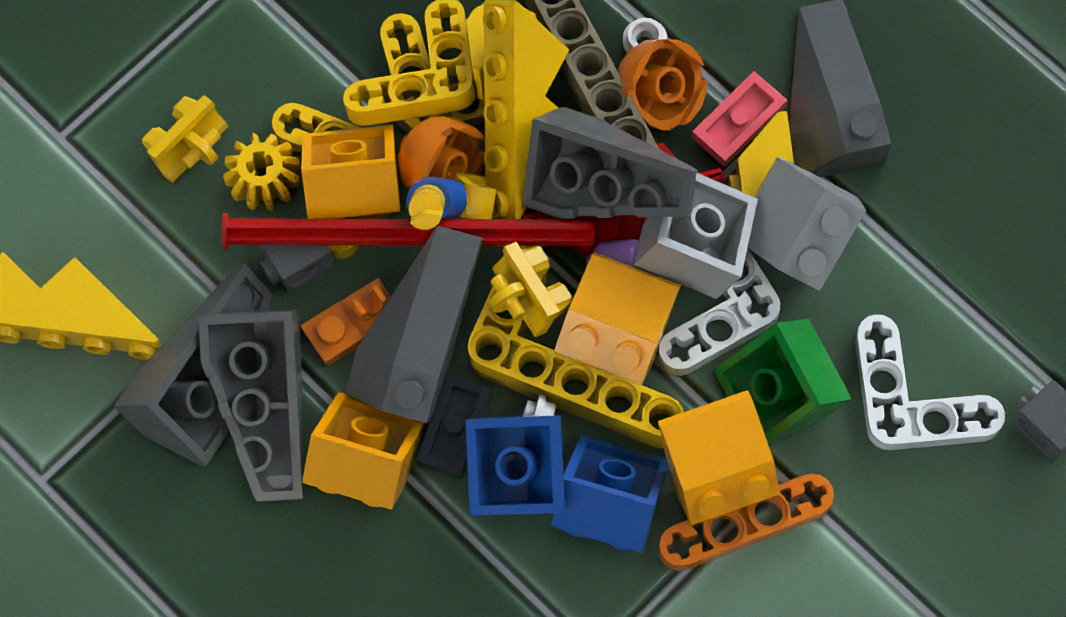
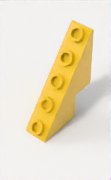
(518, 71)
(71, 311)

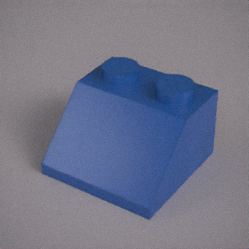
(515, 465)
(611, 493)

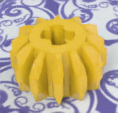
(279, 169)

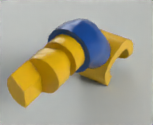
(443, 198)

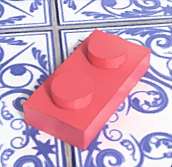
(739, 119)

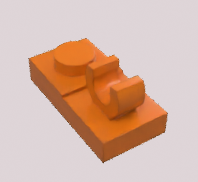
(345, 323)

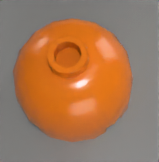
(664, 82)
(439, 149)

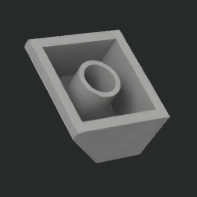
(802, 222)
(705, 247)

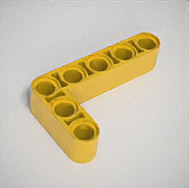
(559, 369)

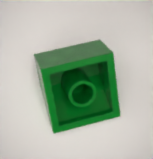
(786, 377)

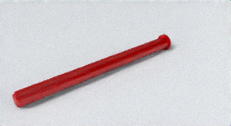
(401, 232)

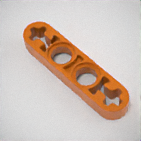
(749, 529)

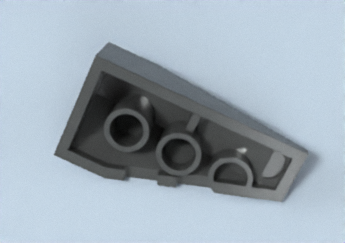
(833, 104)
(601, 171)
(413, 338)
(258, 386)
(170, 393)

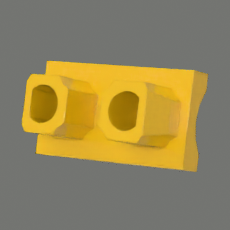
(188, 139)
(522, 291)

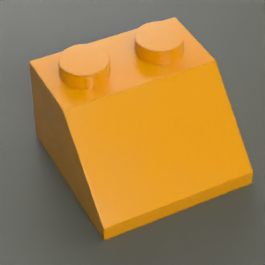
(350, 173)
(617, 318)
(362, 452)
(718, 458)

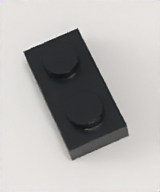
(445, 440)

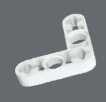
(734, 312)
(910, 413)

